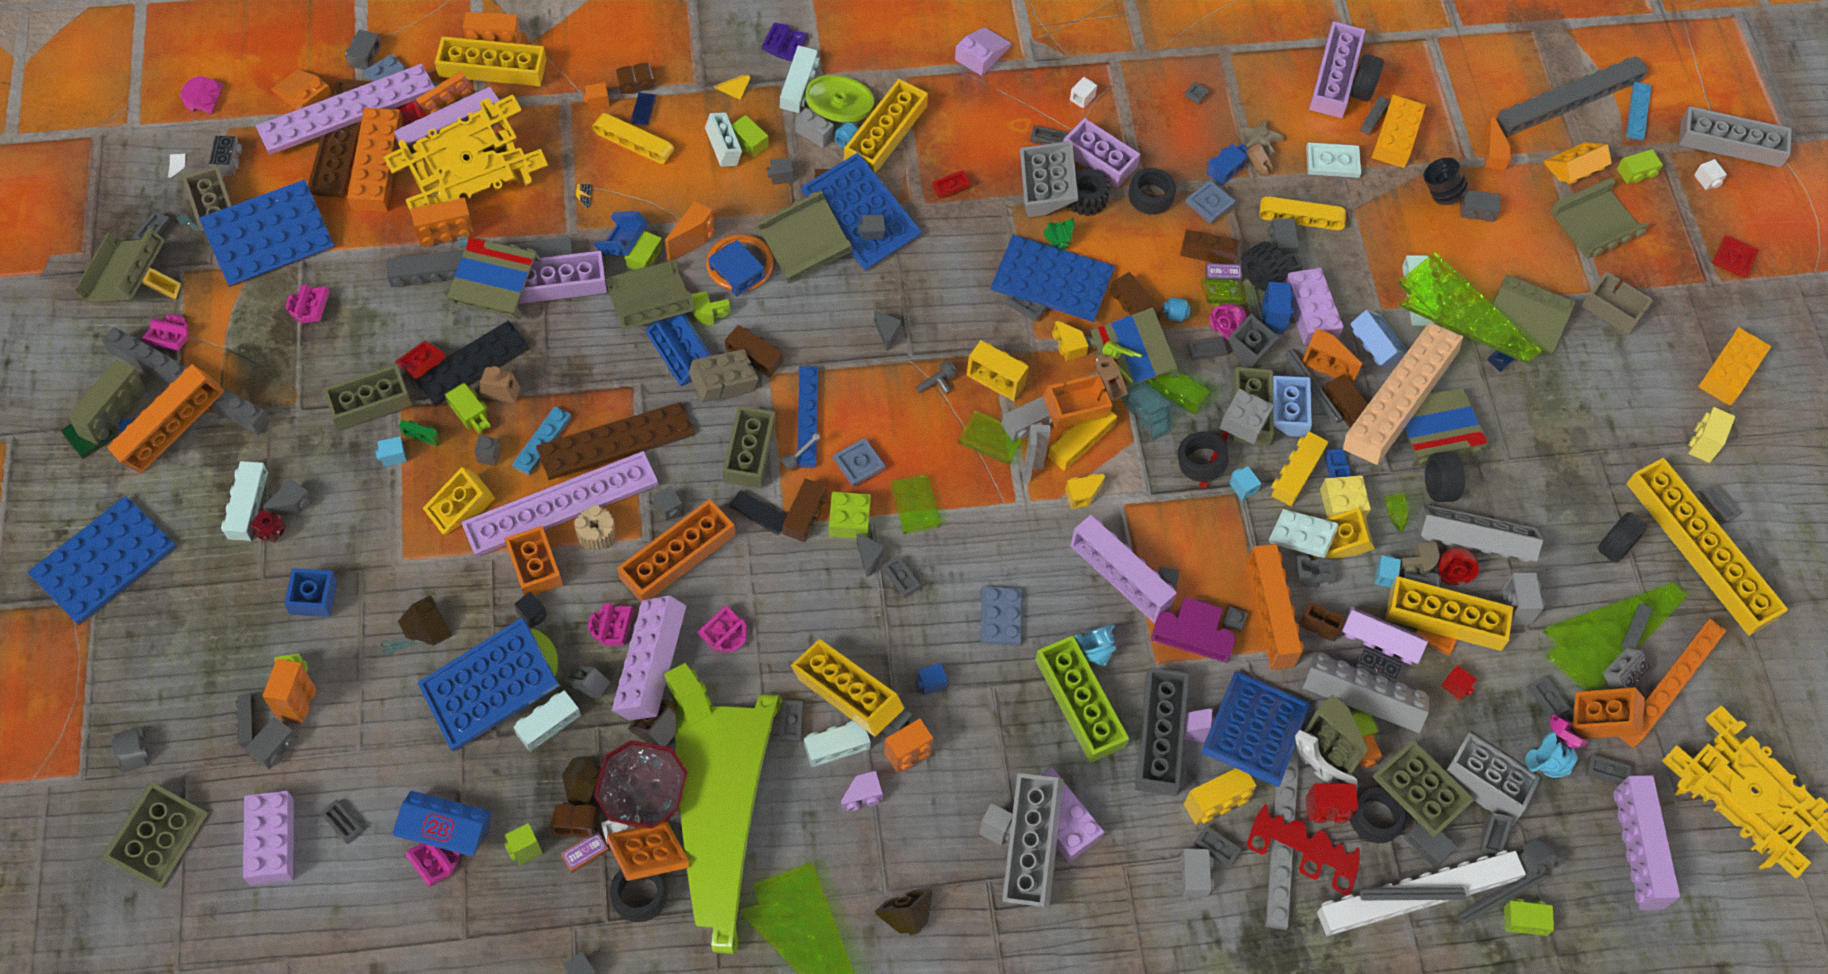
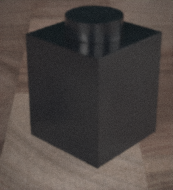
(531, 610)

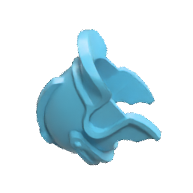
(1097, 644)
(1552, 758)

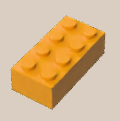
(1398, 131)
(1734, 366)

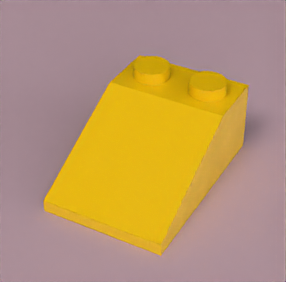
(458, 501)
(1352, 535)

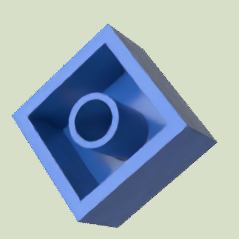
(1277, 306)
(310, 592)

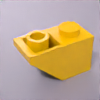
(1070, 340)
(1083, 490)

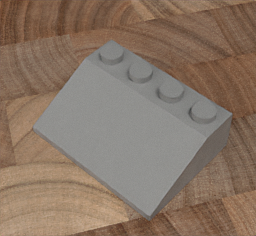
(1048, 177)
(1492, 777)

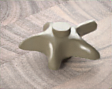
(1262, 136)

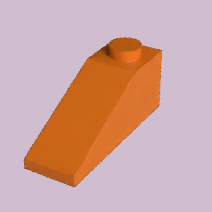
(1496, 147)

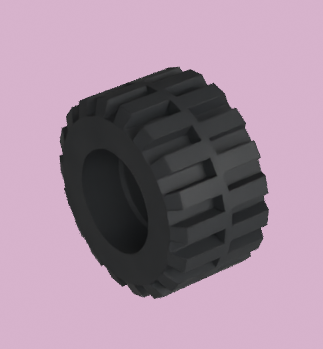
(1095, 182)
(1264, 265)

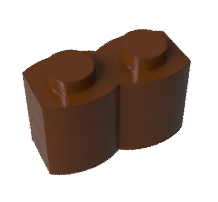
(635, 78)
(1325, 622)
(574, 820)

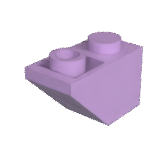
(1198, 725)
(862, 791)

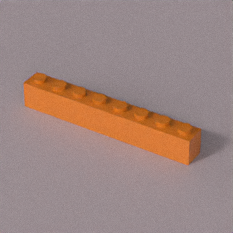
(1677, 677)

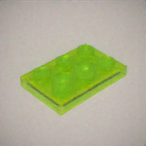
(1222, 291)
(989, 438)
(915, 504)

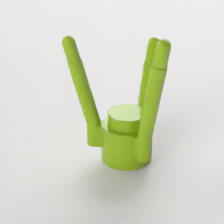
(1115, 351)

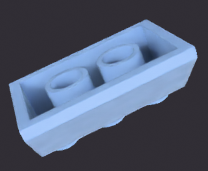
(1379, 338)
(1292, 405)

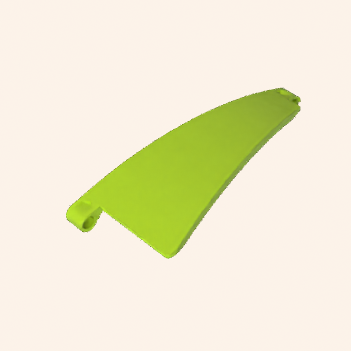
(717, 807)

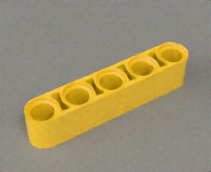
(633, 138)
(1303, 213)

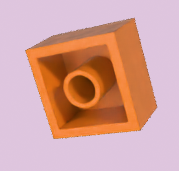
(908, 746)

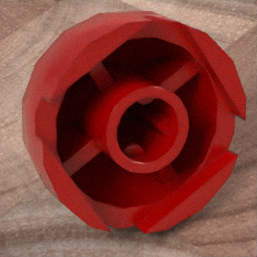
(1458, 566)

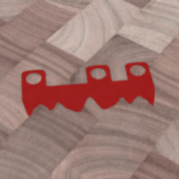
(1316, 849)

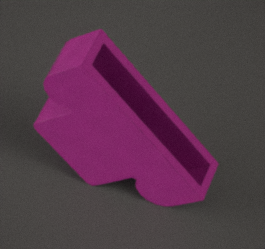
(1195, 630)

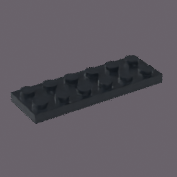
(469, 362)

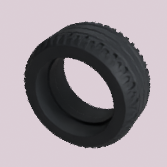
(1366, 77)
(1154, 177)
(1208, 471)
(1444, 477)
(1622, 537)
(1369, 832)
(638, 914)

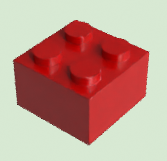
(1331, 802)

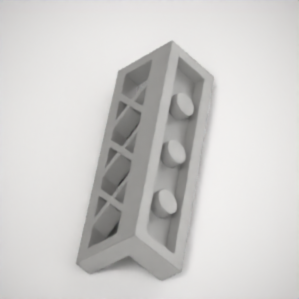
(1036, 449)

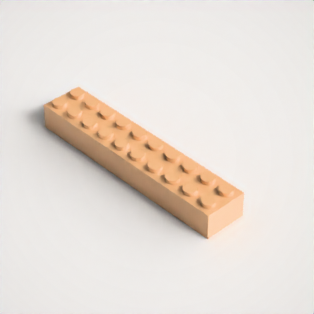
(1402, 393)

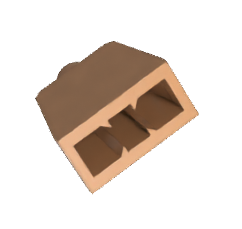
(1109, 370)
(499, 385)

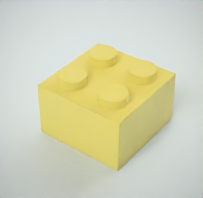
(1710, 434)
(1344, 494)

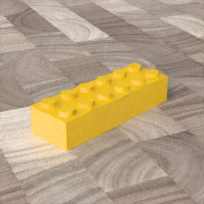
(491, 61)
(887, 124)
(1449, 613)
(847, 687)

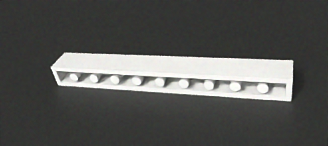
(1474, 877)

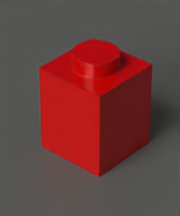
(1459, 683)

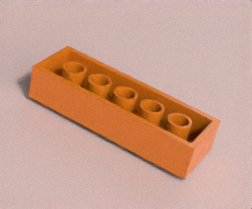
(371, 177)
(165, 419)
(676, 551)
(1274, 607)

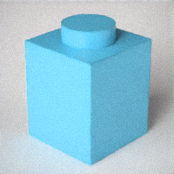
(391, 451)
(1244, 483)
(1387, 570)

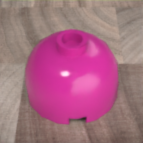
(1227, 318)

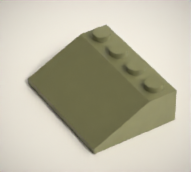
(1534, 311)
(1337, 735)
(1423, 788)
(154, 835)

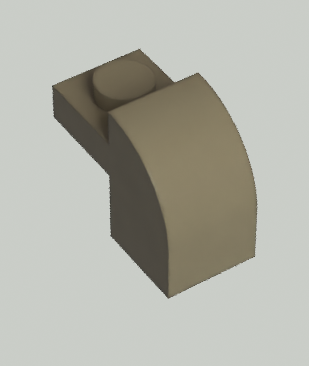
(1424, 560)

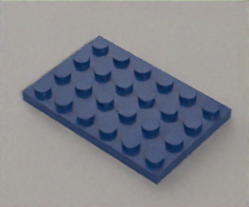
(856, 191)
(266, 232)
(1053, 278)
(102, 560)
(488, 684)
(1256, 728)

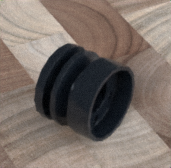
(1445, 181)

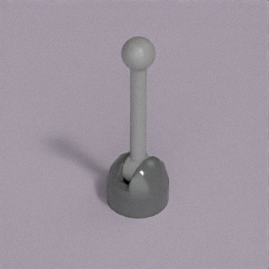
(790, 461)

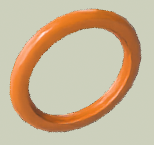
(743, 238)

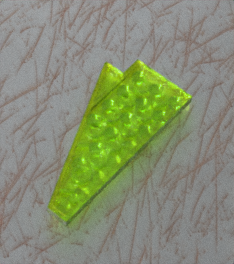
(1451, 301)
(1593, 640)
(798, 922)

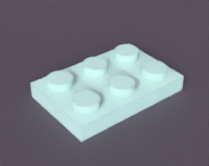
(1333, 160)
(1303, 533)

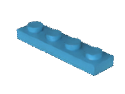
(1638, 111)
(548, 431)

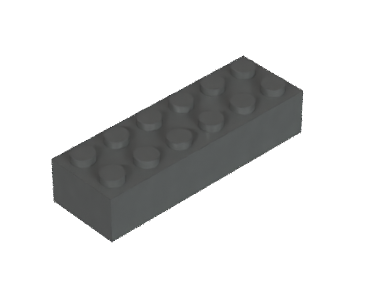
(1162, 732)

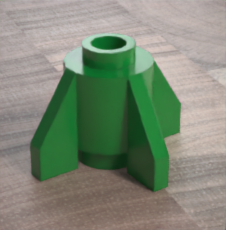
(1060, 233)

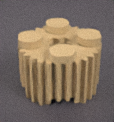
(595, 528)

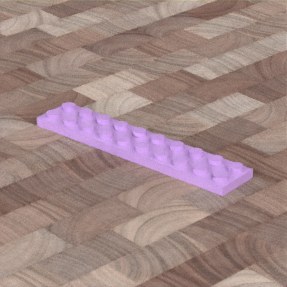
(343, 109)
(560, 502)

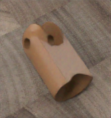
(1259, 159)

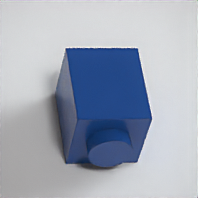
(931, 679)

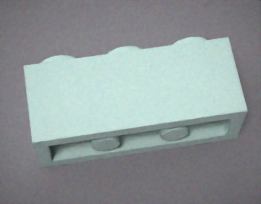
(723, 139)
(546, 720)
(836, 743)

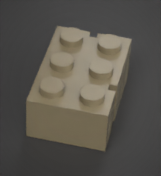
(1618, 309)
(724, 369)

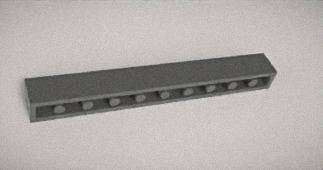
(1571, 96)
(443, 265)
(168, 370)

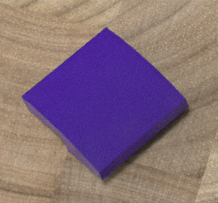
(783, 41)

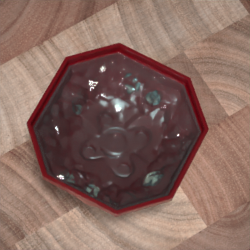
(641, 784)

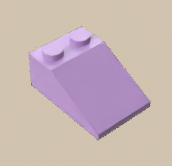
(981, 50)

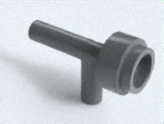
(947, 370)

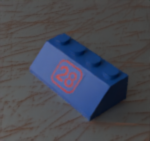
(442, 823)

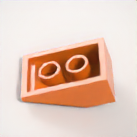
(302, 89)
(690, 232)
(1330, 356)

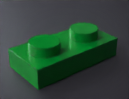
(415, 431)

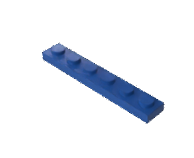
(807, 415)

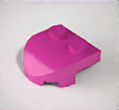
(201, 94)
(307, 303)
(167, 332)
(611, 624)
(724, 631)
(1563, 730)
(433, 862)

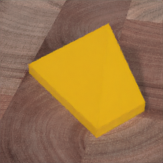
(734, 87)
(161, 283)

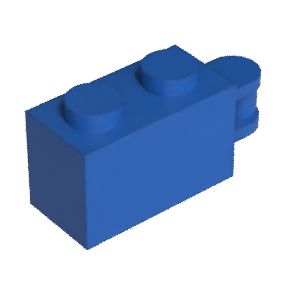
(1227, 163)

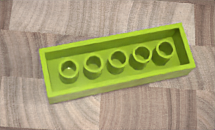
(1081, 699)

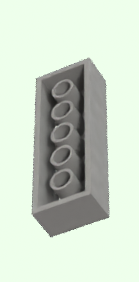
(1735, 136)
(1479, 533)
(1367, 692)
(1033, 840)

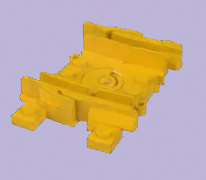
(446, 152)
(1759, 814)

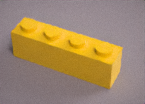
(1079, 439)
(1299, 469)

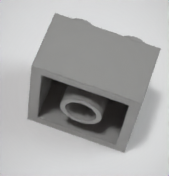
(1246, 416)
(1524, 595)

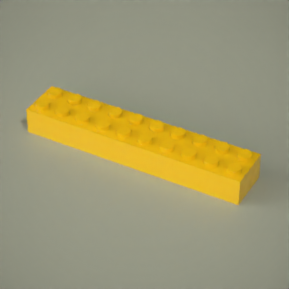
(1706, 546)

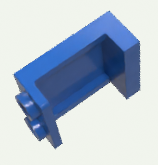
(624, 235)
(737, 267)

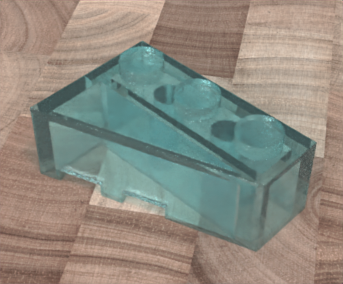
(1150, 408)

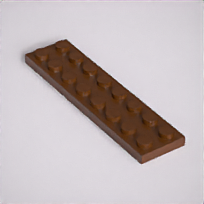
(336, 152)
(614, 440)

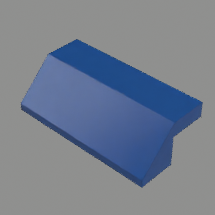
(677, 345)

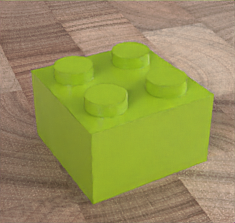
(849, 515)
(688, 693)

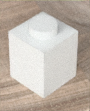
(1083, 92)
(1710, 175)

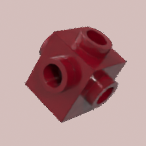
(268, 526)

